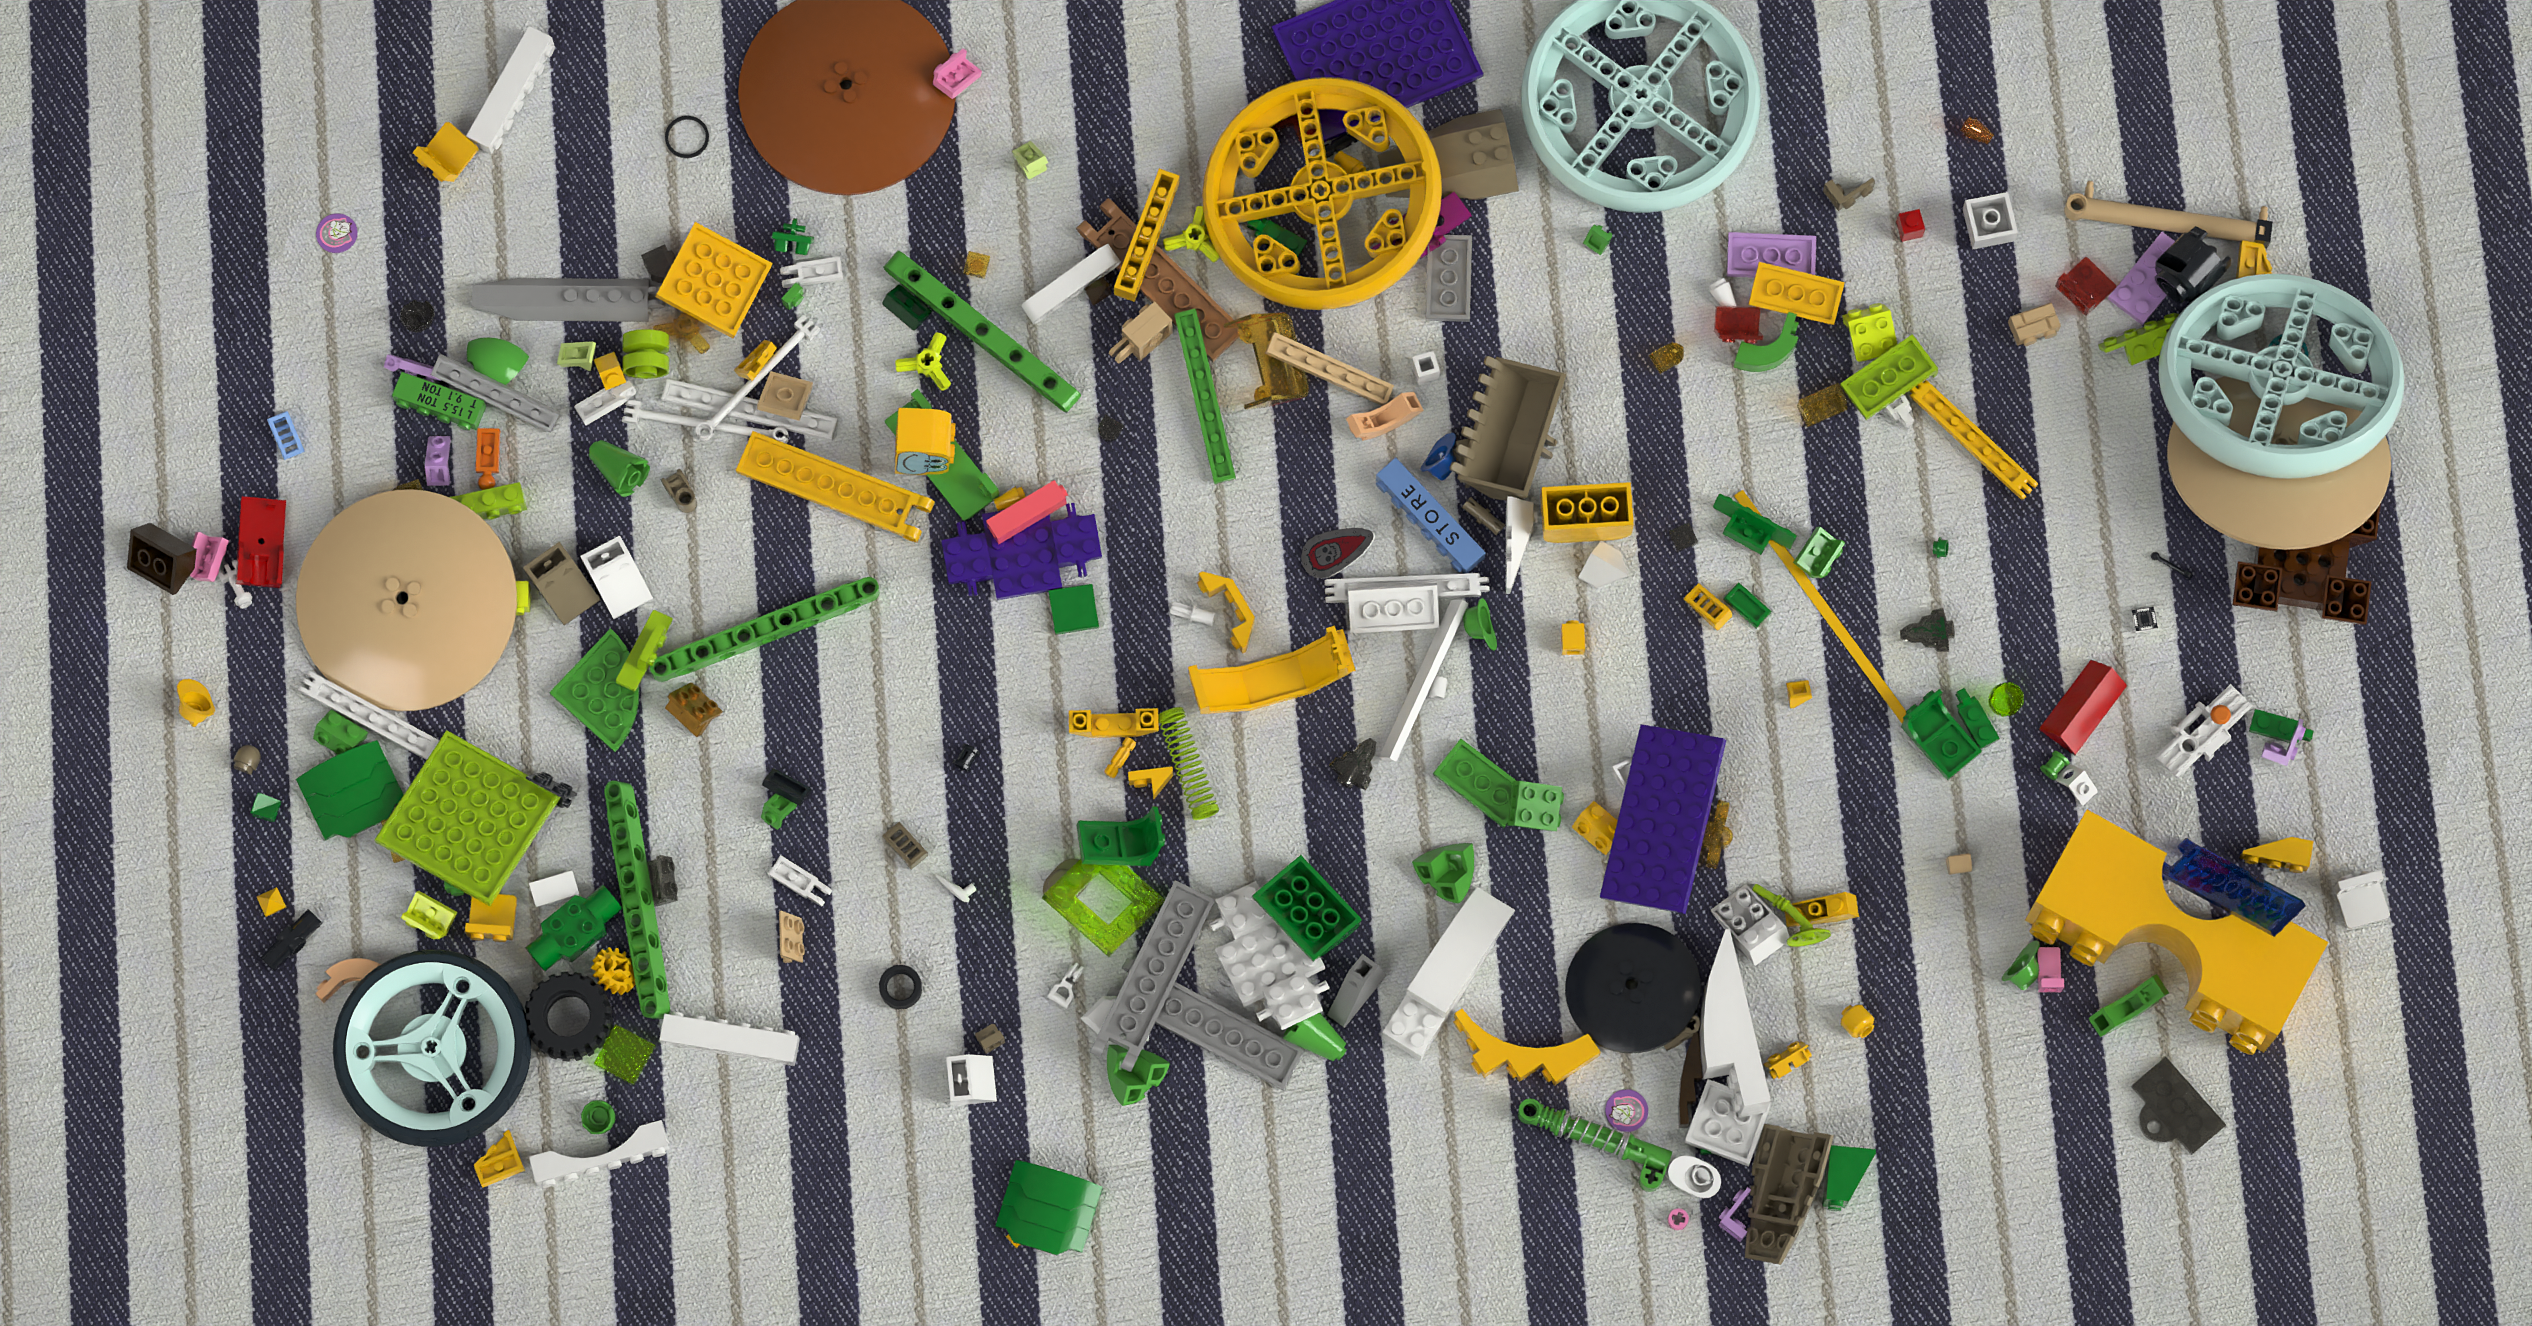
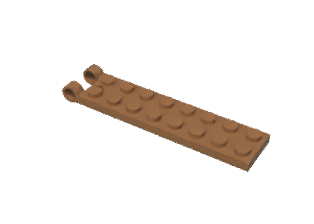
(1165, 281)

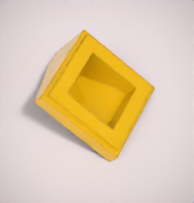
(1798, 693)

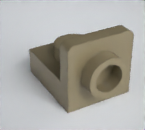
(990, 1038)

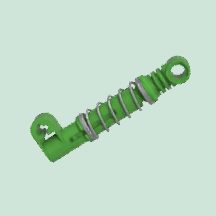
(1601, 1137)

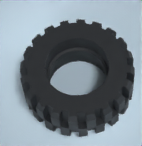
(558, 988)

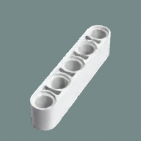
(1070, 284)

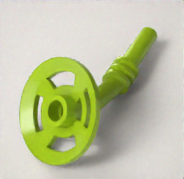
(1807, 934)

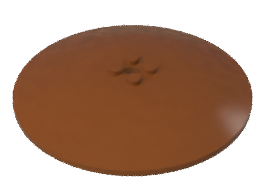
(839, 136)

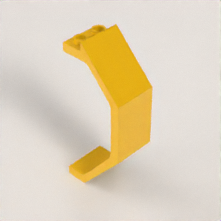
(1273, 678)

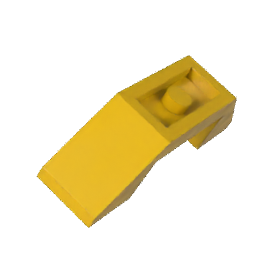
(1214, 584)
(1113, 725)

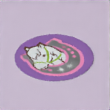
(336, 233)
(1626, 1110)

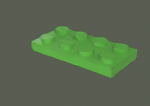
(1477, 781)

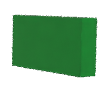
(1747, 605)

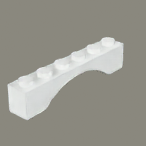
(646, 1141)

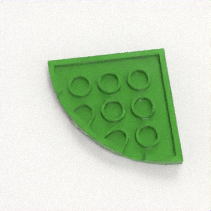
(594, 696)

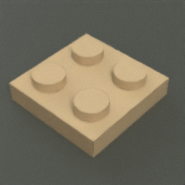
(784, 395)

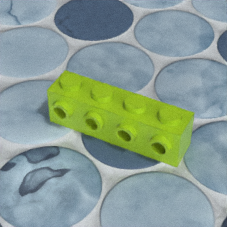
(495, 501)

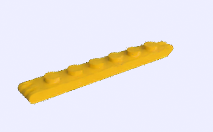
(1973, 439)

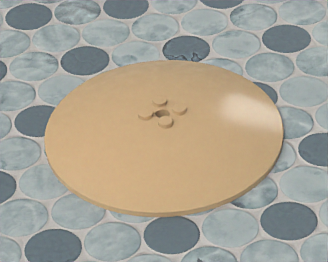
(2277, 510)
(456, 605)

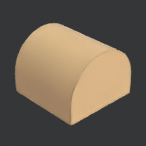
(1959, 863)

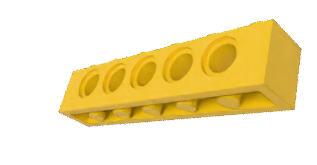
(1146, 235)

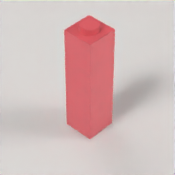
(1027, 511)

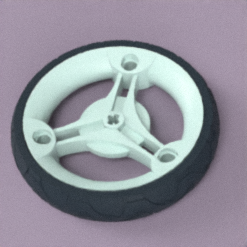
(457, 1123)

